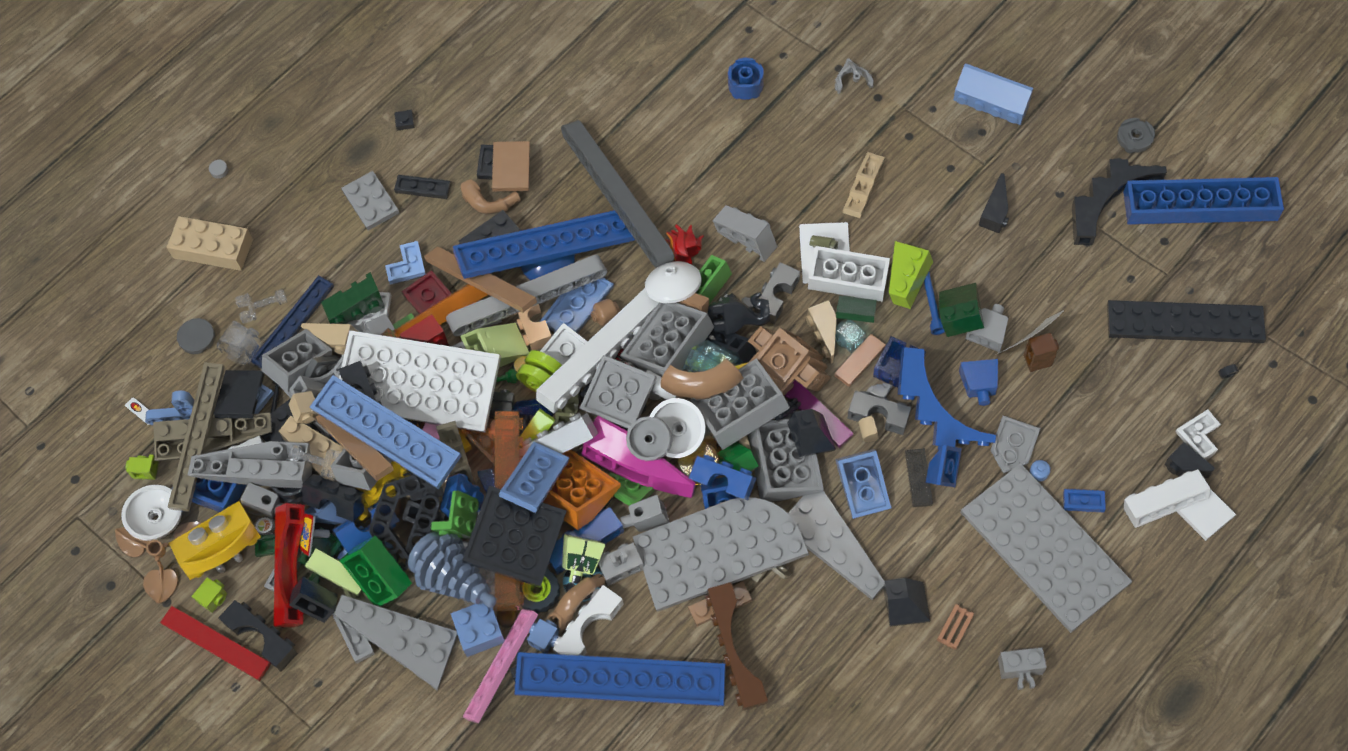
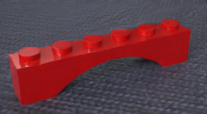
(288, 530)

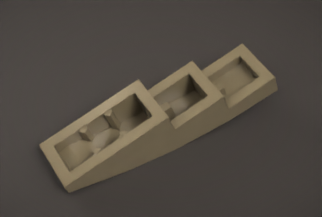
(450, 436)

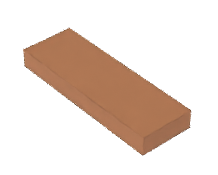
(860, 360)

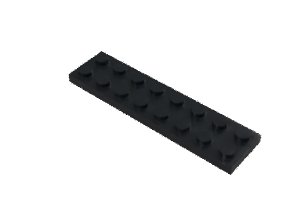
(1186, 321)

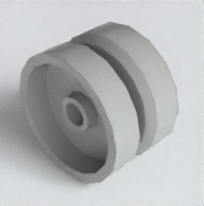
(660, 442)

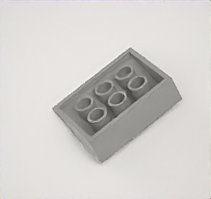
(667, 337)
(743, 407)
(780, 469)

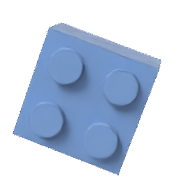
(477, 628)

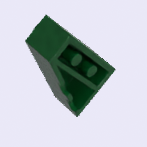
(353, 303)

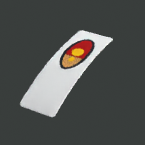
(137, 408)

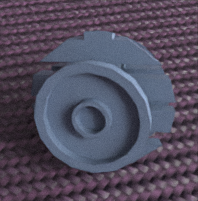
(440, 570)

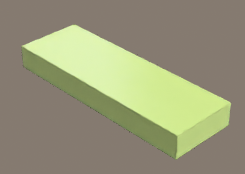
(333, 571)

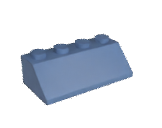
(993, 94)

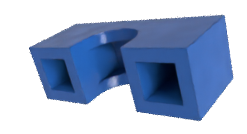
(706, 470)
(351, 536)

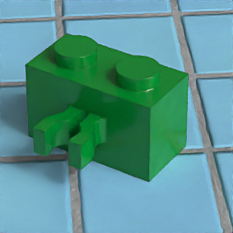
(738, 456)

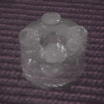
(239, 343)

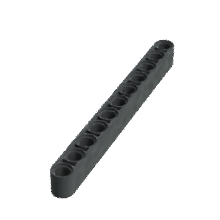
(617, 194)

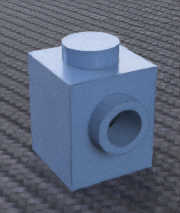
(543, 635)

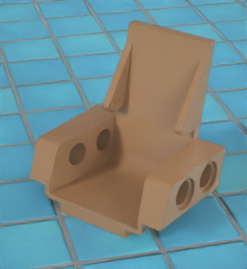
(789, 358)

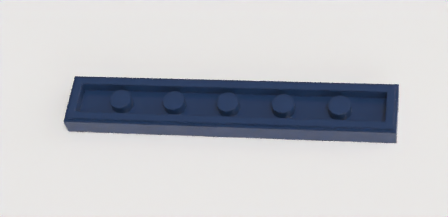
(297, 315)

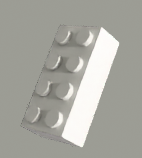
(848, 273)

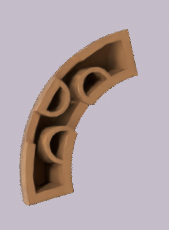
(701, 384)

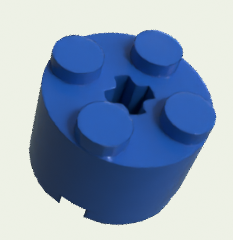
(745, 79)

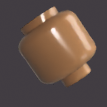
(604, 311)

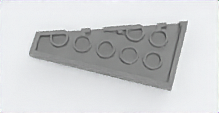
(834, 543)
(408, 640)

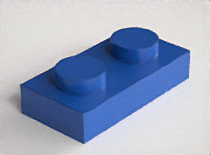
(1083, 500)

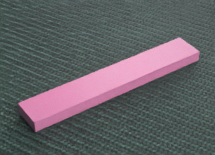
(500, 666)

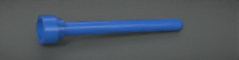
(936, 325)

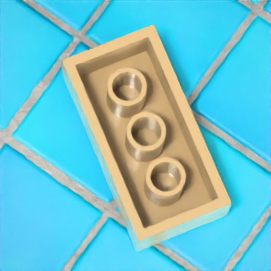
(210, 243)

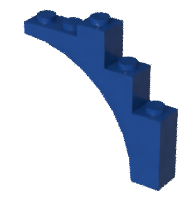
(946, 428)

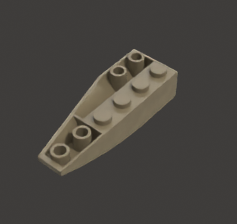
(223, 432)

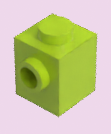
(210, 594)

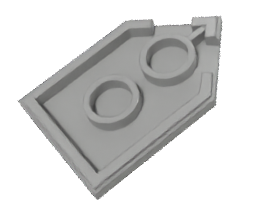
(1013, 443)

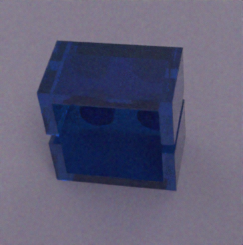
(888, 364)

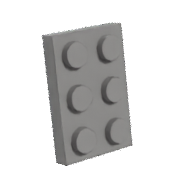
(370, 200)

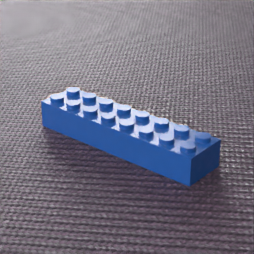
(1203, 200)

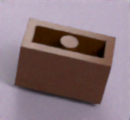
(1040, 352)

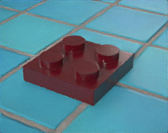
(425, 292)

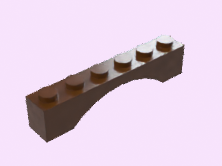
(749, 687)

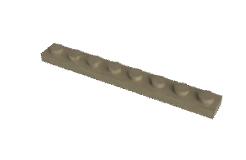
(196, 435)

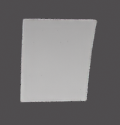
(835, 230)
(1049, 320)

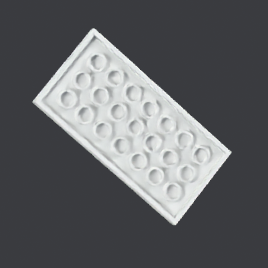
(427, 379)

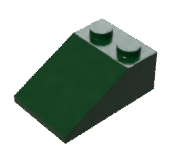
(960, 310)

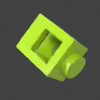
(142, 467)

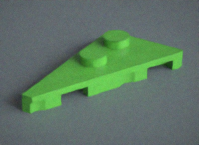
(630, 491)

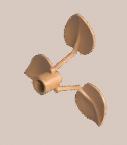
(157, 583)

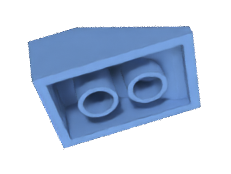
(863, 483)

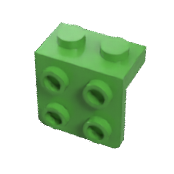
(461, 517)

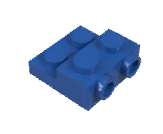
(460, 483)

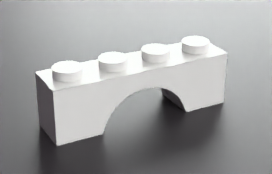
(603, 605)

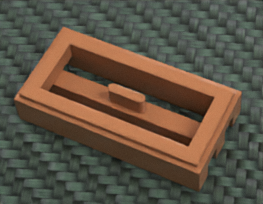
(963, 612)

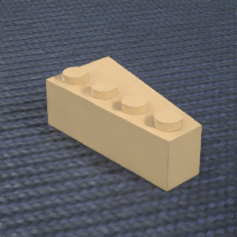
(304, 434)

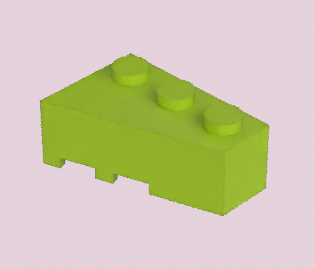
(908, 273)

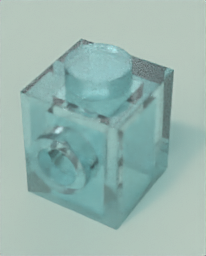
(849, 335)

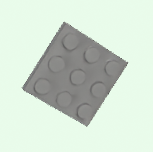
(618, 392)

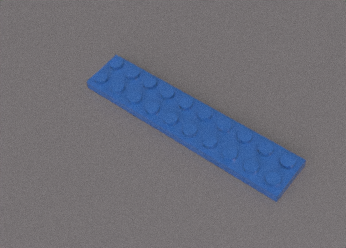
(540, 244)
(620, 679)

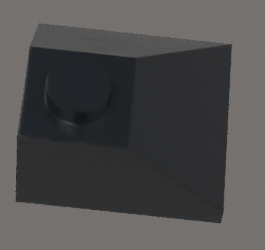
(810, 433)
(905, 602)

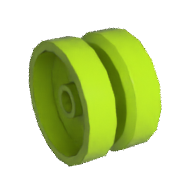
(537, 369)

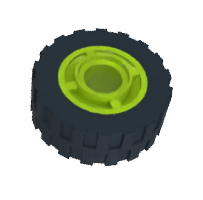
(546, 598)

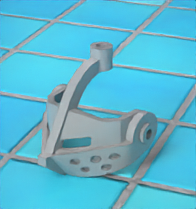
(851, 67)

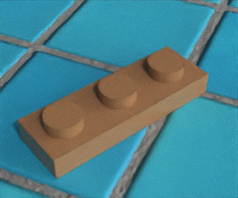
(702, 613)

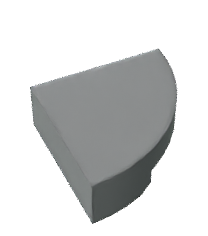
(880, 390)

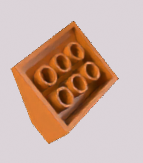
(581, 490)

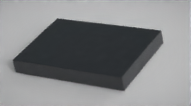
(239, 394)

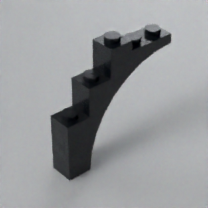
(1102, 190)

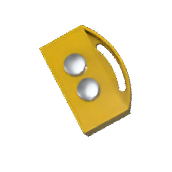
(215, 541)

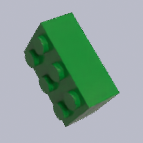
(375, 571)

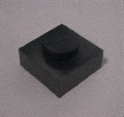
(404, 120)

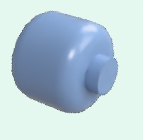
(1040, 470)

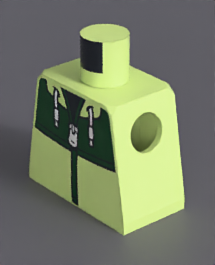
(580, 556)

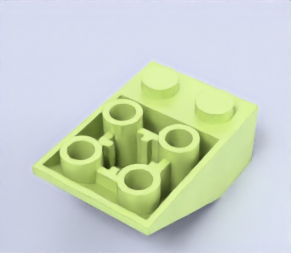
(498, 339)

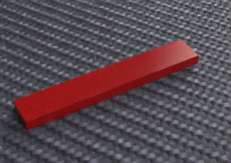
(215, 643)

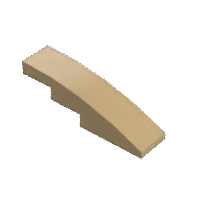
(863, 185)

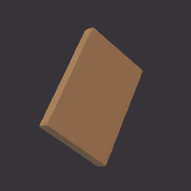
(511, 166)

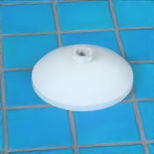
(673, 282)
(684, 413)
(143, 507)

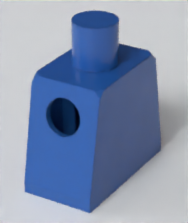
(980, 379)

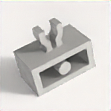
(620, 563)
(1022, 664)

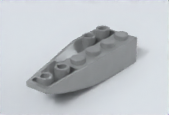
(258, 463)

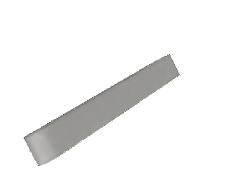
(543, 288)

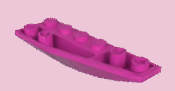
(611, 452)

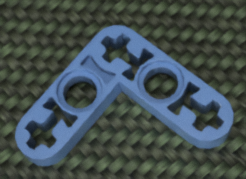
(183, 406)

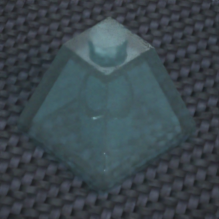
(707, 356)

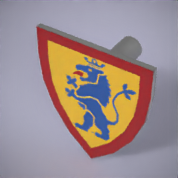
(309, 533)

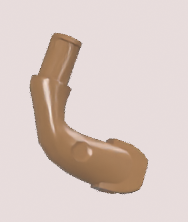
(472, 194)
(572, 599)

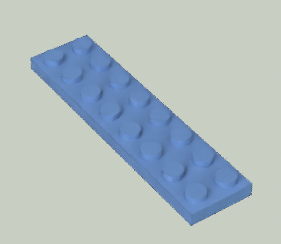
(385, 431)

